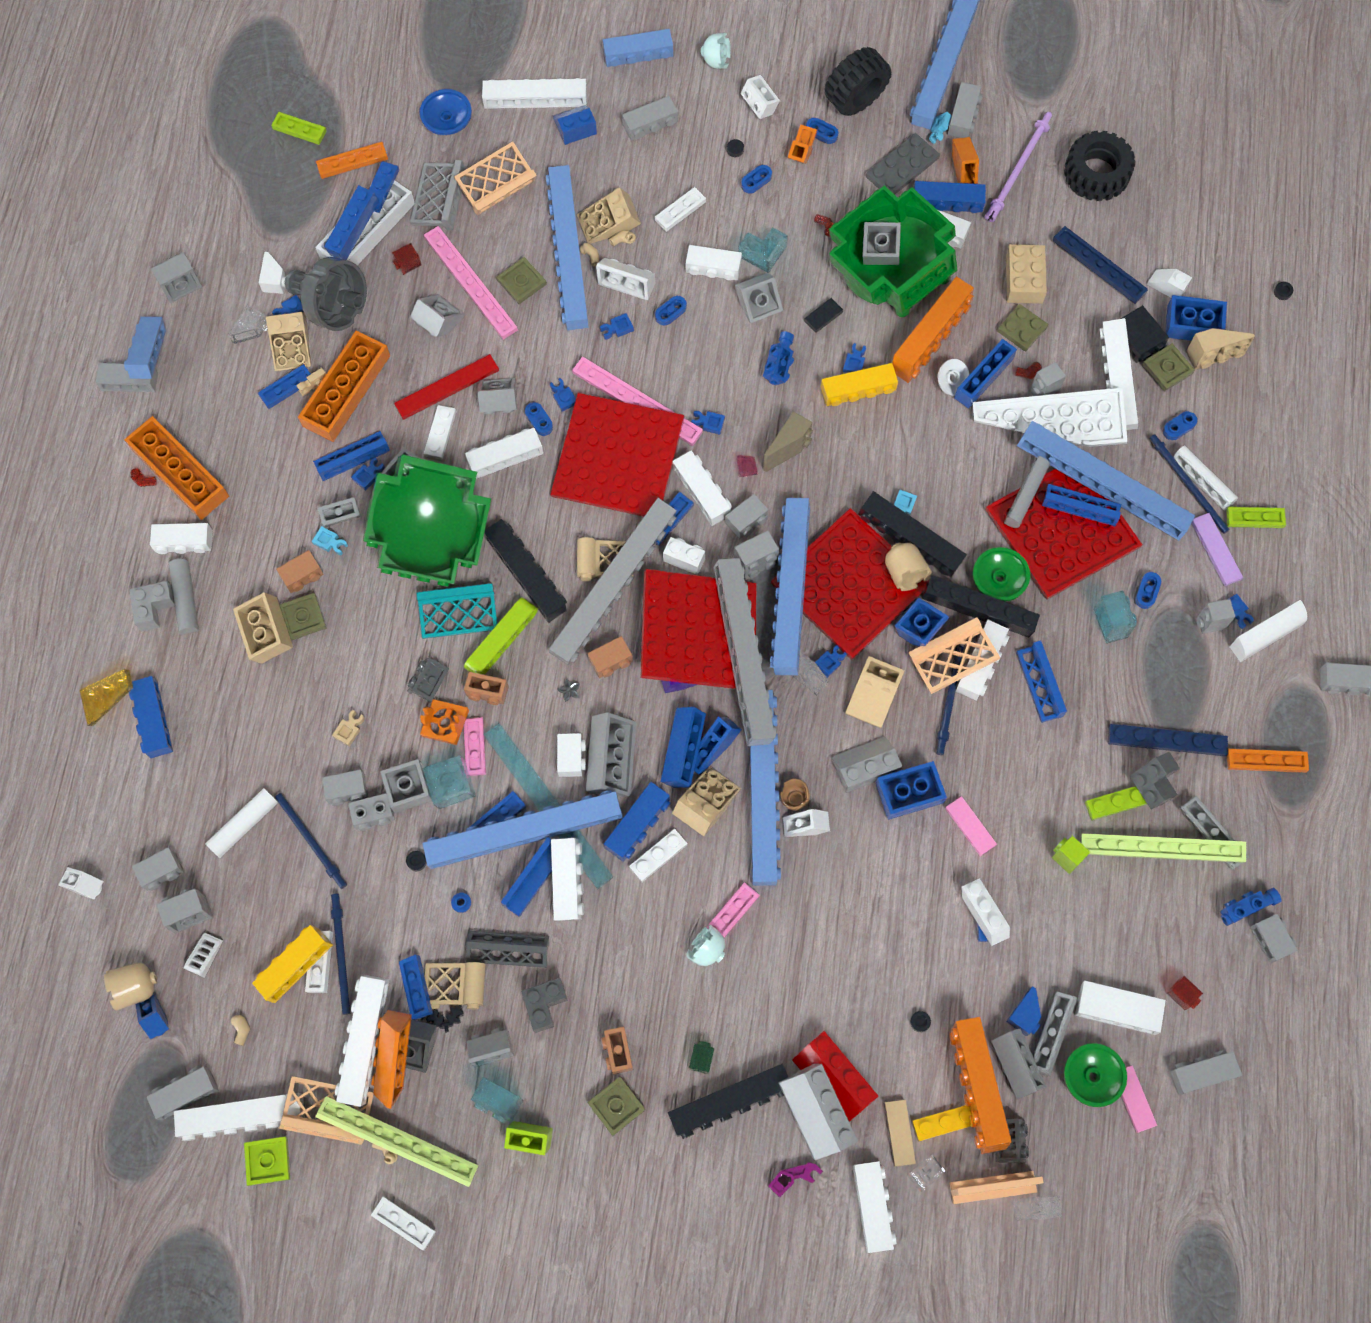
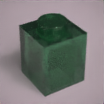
(701, 1057)

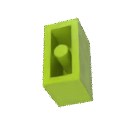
(1070, 854)
(528, 1138)

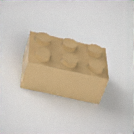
(1026, 274)
(262, 628)

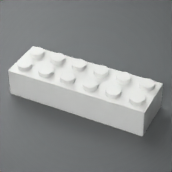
(395, 207)

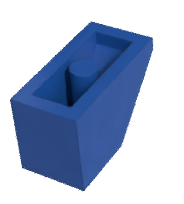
(1026, 1013)
(152, 1017)

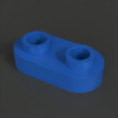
(824, 130)
(754, 178)
(668, 309)
(537, 418)
(1181, 424)
(1147, 591)

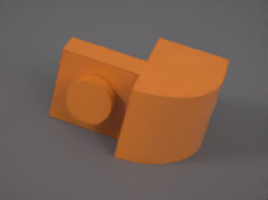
(802, 146)

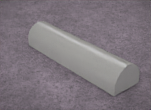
(1027, 492)
(183, 596)
(1207, 823)
(1054, 1032)

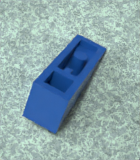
(715, 742)

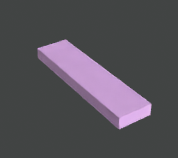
(1217, 549)

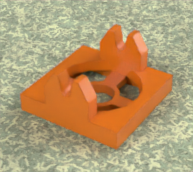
(456, 727)

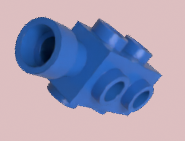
(779, 360)
(1248, 905)

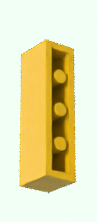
(859, 385)
(292, 963)

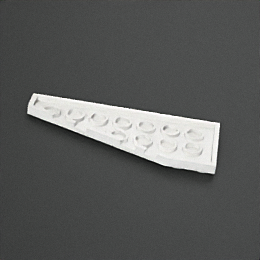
(1078, 417)

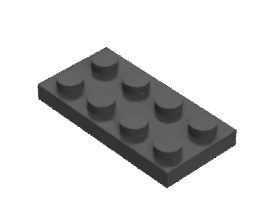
(903, 164)

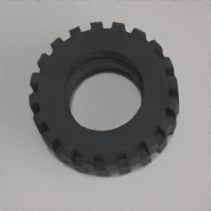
(857, 81)
(1103, 147)

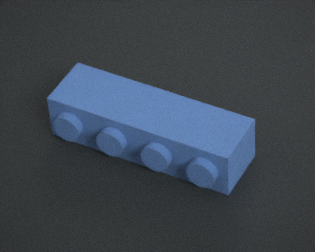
(638, 47)
(145, 348)

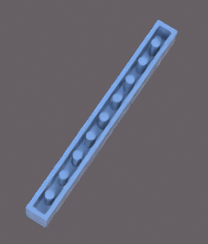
(943, 62)
(568, 248)
(1106, 480)
(791, 588)
(764, 809)
(522, 830)

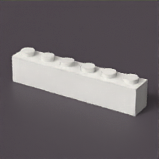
(534, 93)
(1119, 366)
(360, 1047)
(233, 1116)

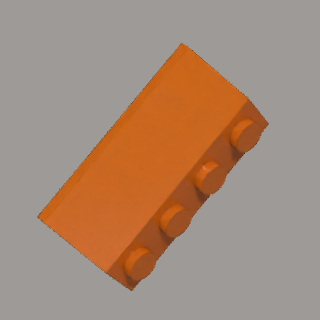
(391, 1056)

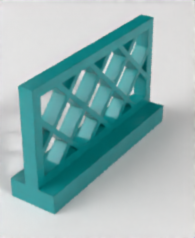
(456, 594)

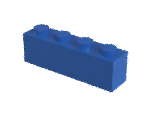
(953, 196)
(351, 223)
(985, 373)
(151, 717)
(683, 747)
(637, 821)

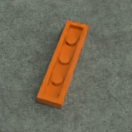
(351, 160)
(1267, 760)

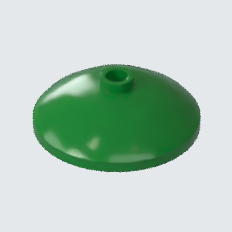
(1004, 564)
(1109, 1073)

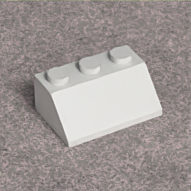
(625, 278)

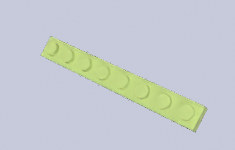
(1165, 848)
(397, 1141)

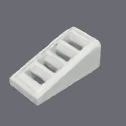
(202, 971)

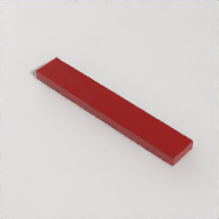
(446, 386)

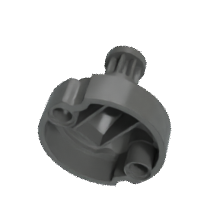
(330, 292)

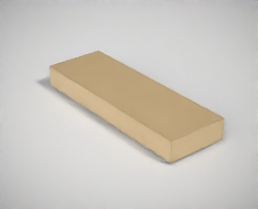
(900, 1133)

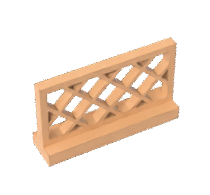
(507, 188)
(950, 640)
(312, 1126)
(994, 1187)

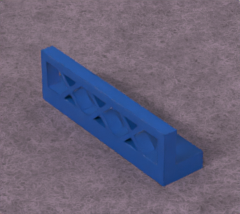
(352, 458)
(1080, 507)
(1048, 679)
(529, 880)

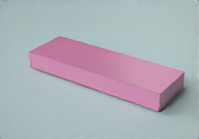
(475, 746)
(970, 826)
(734, 909)
(1137, 1103)

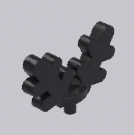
(452, 1019)

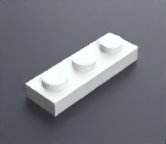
(680, 209)
(440, 432)
(658, 855)
(318, 974)
(403, 1223)

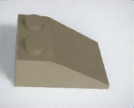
(789, 442)

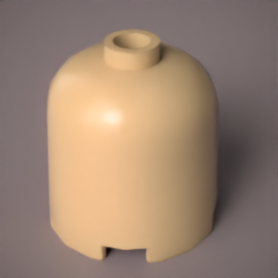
(906, 566)
(130, 984)

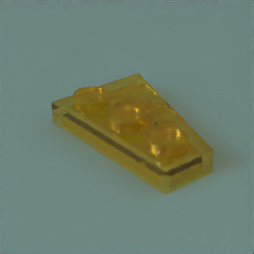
(104, 695)

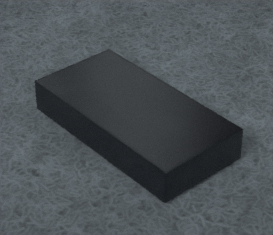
(823, 315)

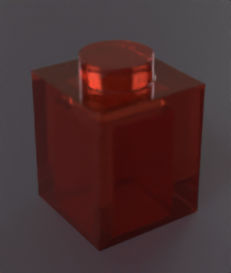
(406, 259)
(1185, 993)

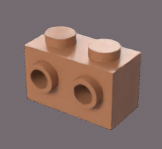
(300, 572)
(610, 657)
(486, 688)
(618, 1050)

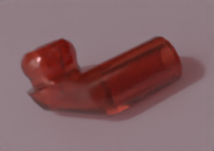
(826, 221)
(1030, 372)
(141, 480)

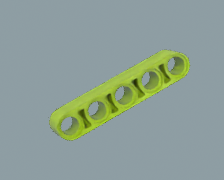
(501, 637)

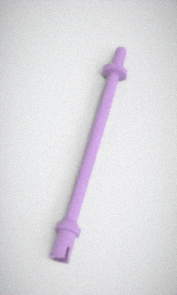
(997, 204)

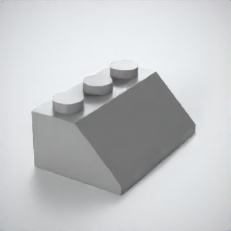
(866, 763)

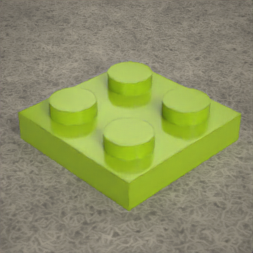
(267, 1161)

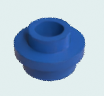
(465, 907)

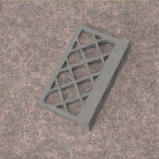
(451, 195)

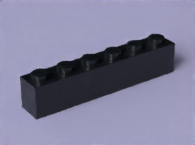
(906, 529)
(525, 571)
(980, 606)
(727, 1102)

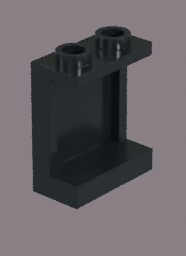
(1144, 334)

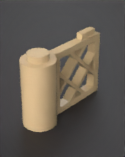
(589, 556)
(471, 984)

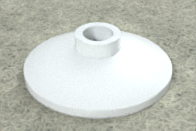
(958, 373)

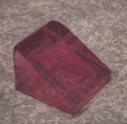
(746, 466)

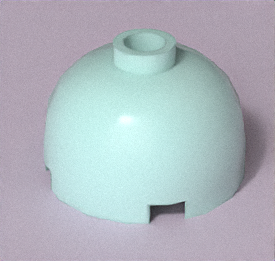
(716, 50)
(707, 947)

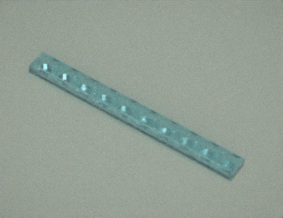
(543, 798)

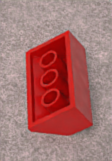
(849, 1085)

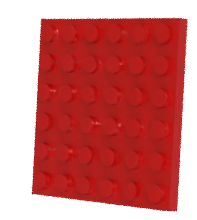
(617, 455)
(1062, 545)
(850, 586)
(686, 630)

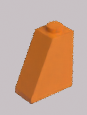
(965, 160)

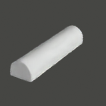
(1205, 478)
(241, 823)

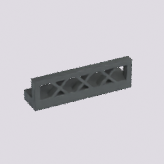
(504, 942)

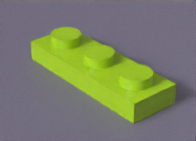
(299, 128)
(1256, 517)
(1114, 803)

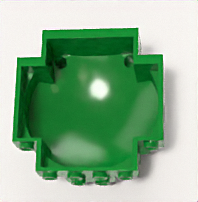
(924, 250)
(426, 520)

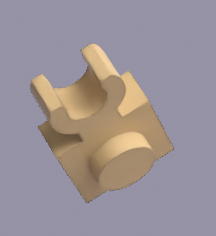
(312, 382)
(347, 731)

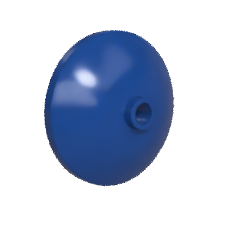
(445, 105)

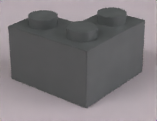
(1153, 780)
(538, 1001)

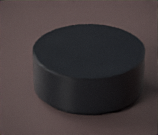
(735, 148)
(1283, 290)
(416, 861)
(920, 1021)

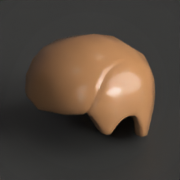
(795, 794)

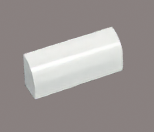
(1269, 631)
(1120, 1008)

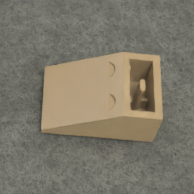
(608, 216)
(289, 340)
(1217, 346)
(874, 692)
(706, 801)

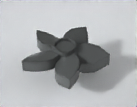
(569, 690)

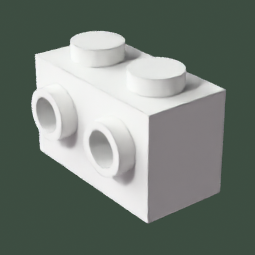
(760, 97)
(684, 555)
(570, 755)

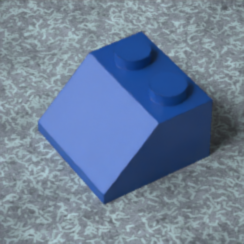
(575, 124)
(920, 623)

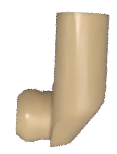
(622, 236)
(588, 249)
(242, 1028)
(390, 1157)

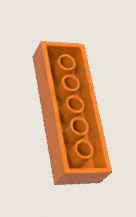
(933, 329)
(344, 386)
(176, 468)
(980, 1086)

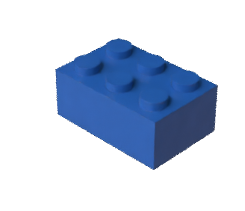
(1193, 315)
(911, 790)

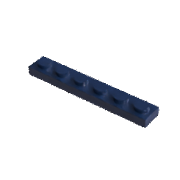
(1100, 264)
(1168, 740)

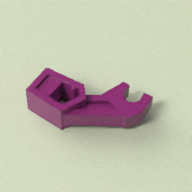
(794, 1173)

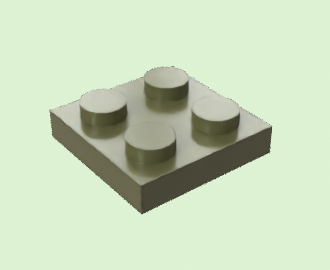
(521, 280)
(1022, 327)
(1168, 367)
(302, 616)
(616, 1106)

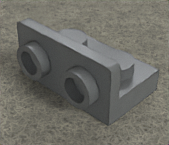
(427, 679)
(1017, 1150)

